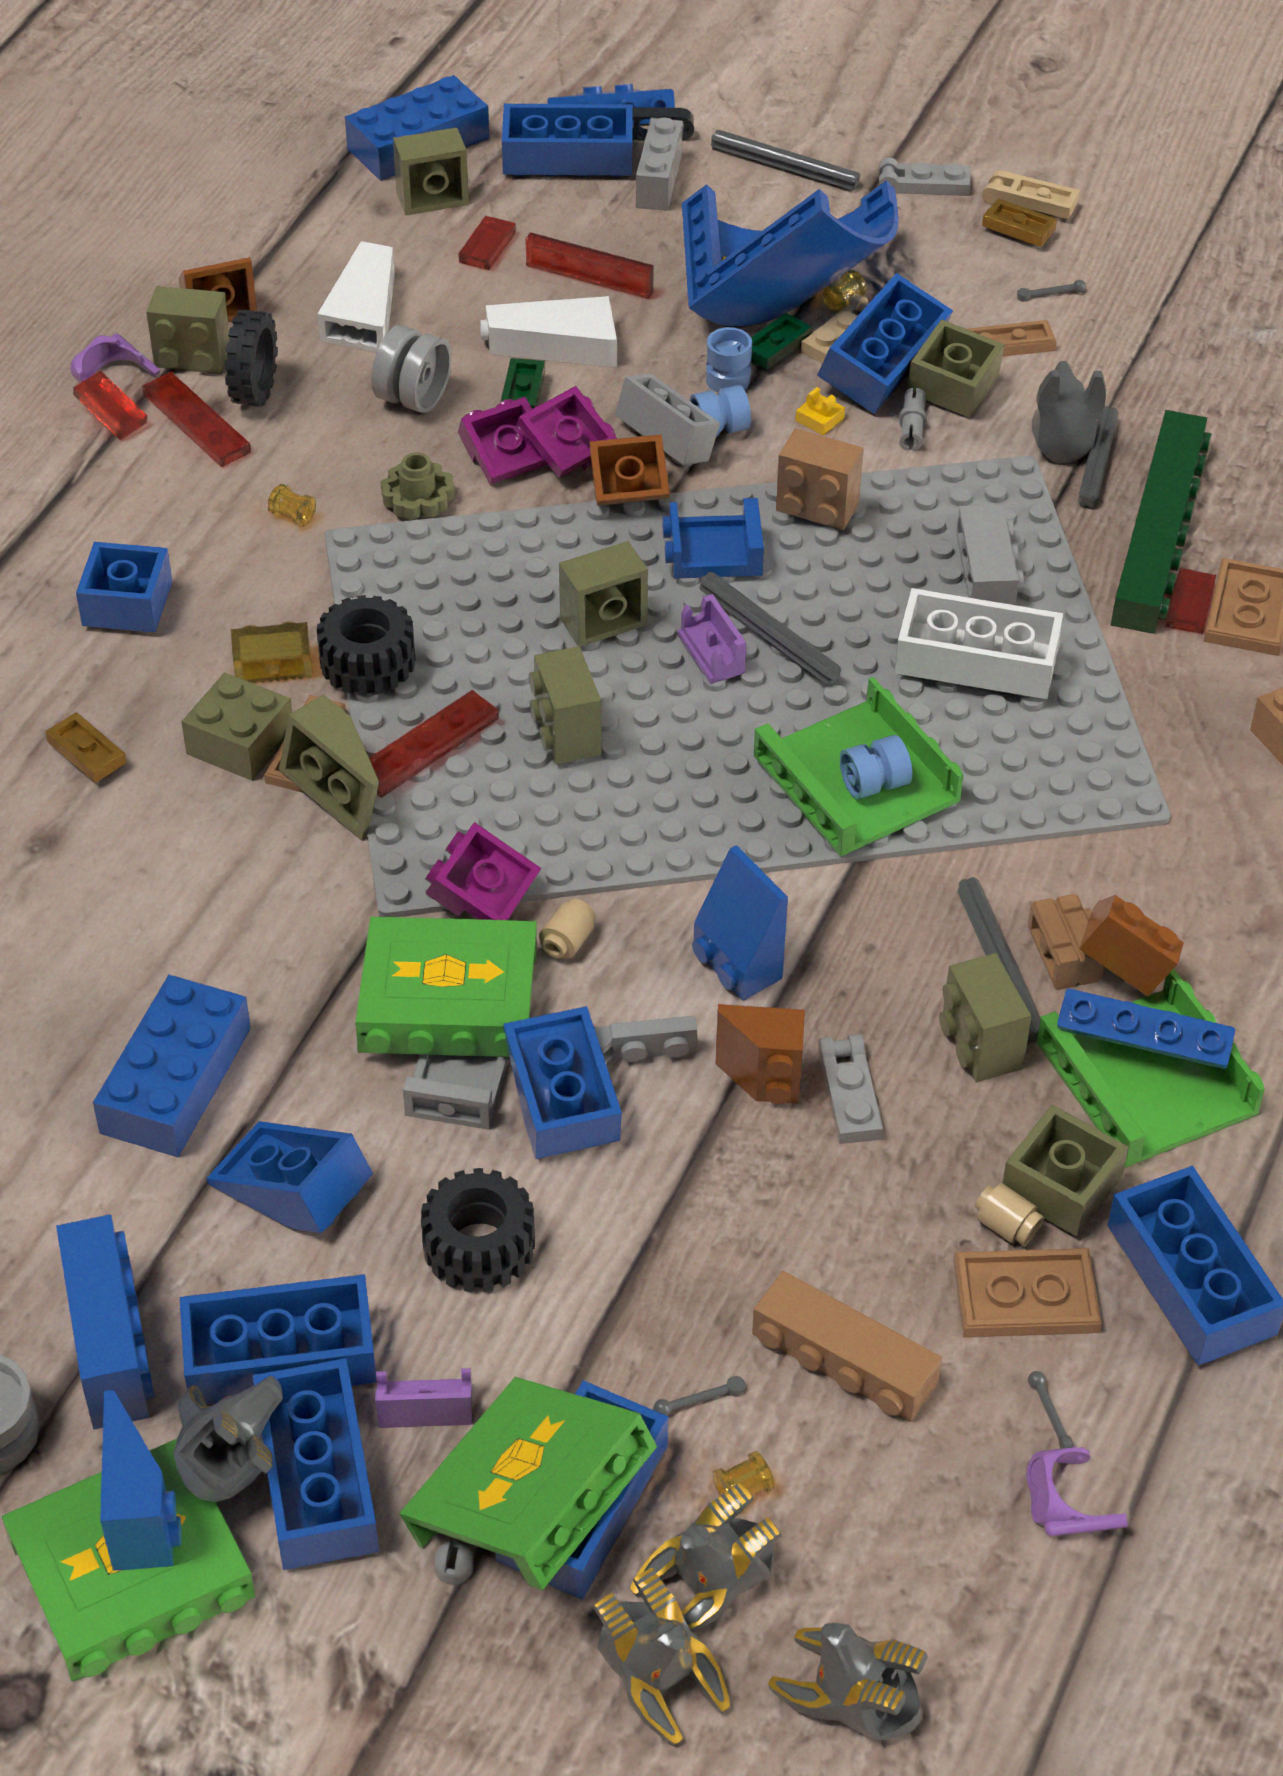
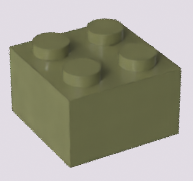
(431, 171)
(188, 329)
(956, 367)
(603, 593)
(566, 705)
(237, 726)
(985, 1017)
(1065, 1169)

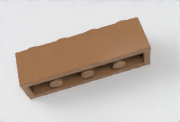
(846, 1346)

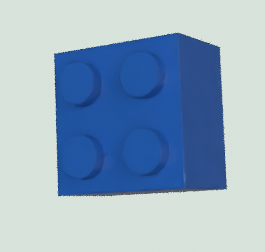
(124, 587)

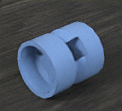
(728, 358)
(728, 407)
(881, 765)

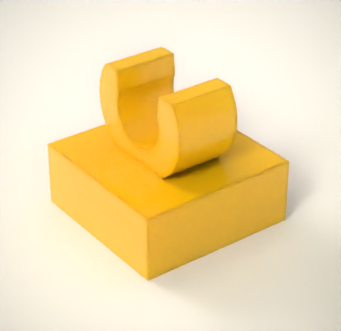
(820, 412)

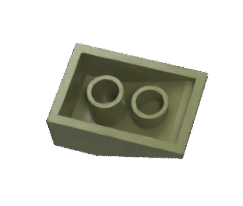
(330, 763)

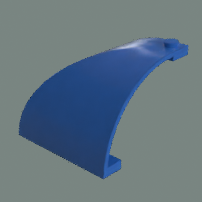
(784, 263)

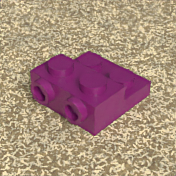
(564, 429)
(499, 442)
(481, 876)

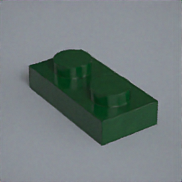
(778, 340)
(524, 380)

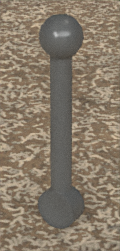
(1024, 294)
(1037, 1381)
(734, 1387)

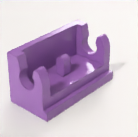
(713, 641)
(424, 1401)

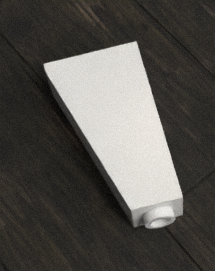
(361, 300)
(553, 331)

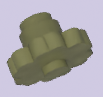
(417, 487)

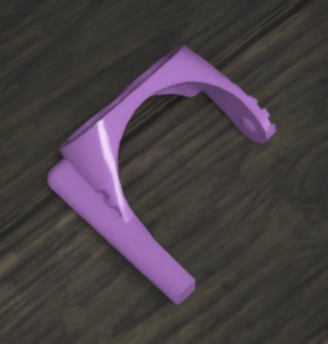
(105, 350)
(1047, 1505)

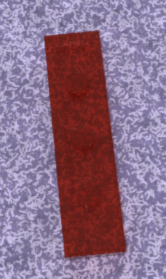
(589, 265)
(196, 419)
(431, 740)

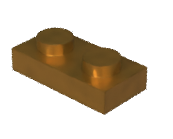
(1019, 222)
(85, 747)

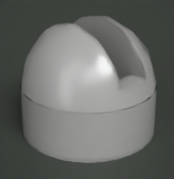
(463, 1565)

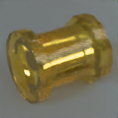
(839, 294)
(293, 512)
(751, 1473)

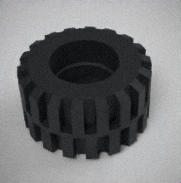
(366, 645)
(478, 1259)

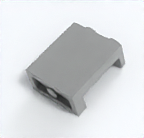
(455, 1089)

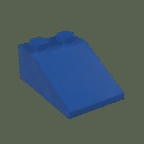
(742, 927)
(562, 1082)
(293, 1174)
(135, 1507)

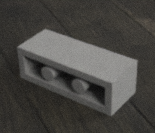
(659, 164)
(657, 409)
(987, 553)

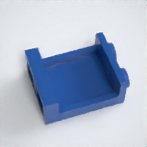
(714, 543)

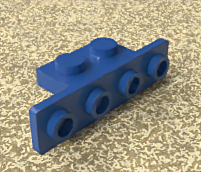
(622, 95)
(1146, 1028)

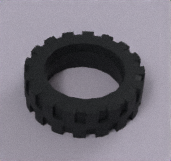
(251, 357)

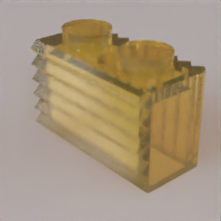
(271, 652)

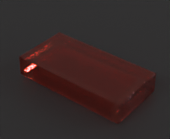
(487, 242)
(110, 405)
(1191, 600)

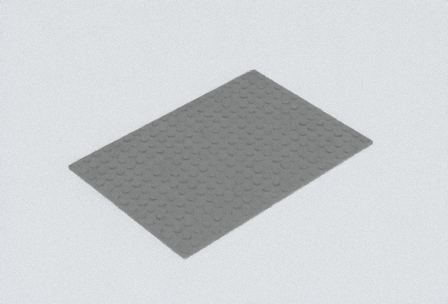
(678, 751)

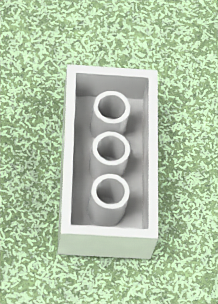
(978, 643)

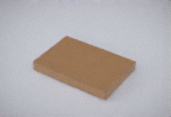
(1247, 607)
(1026, 1292)

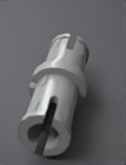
(912, 419)

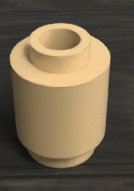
(567, 929)
(1008, 1214)

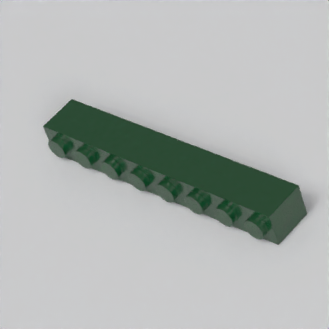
(1160, 523)

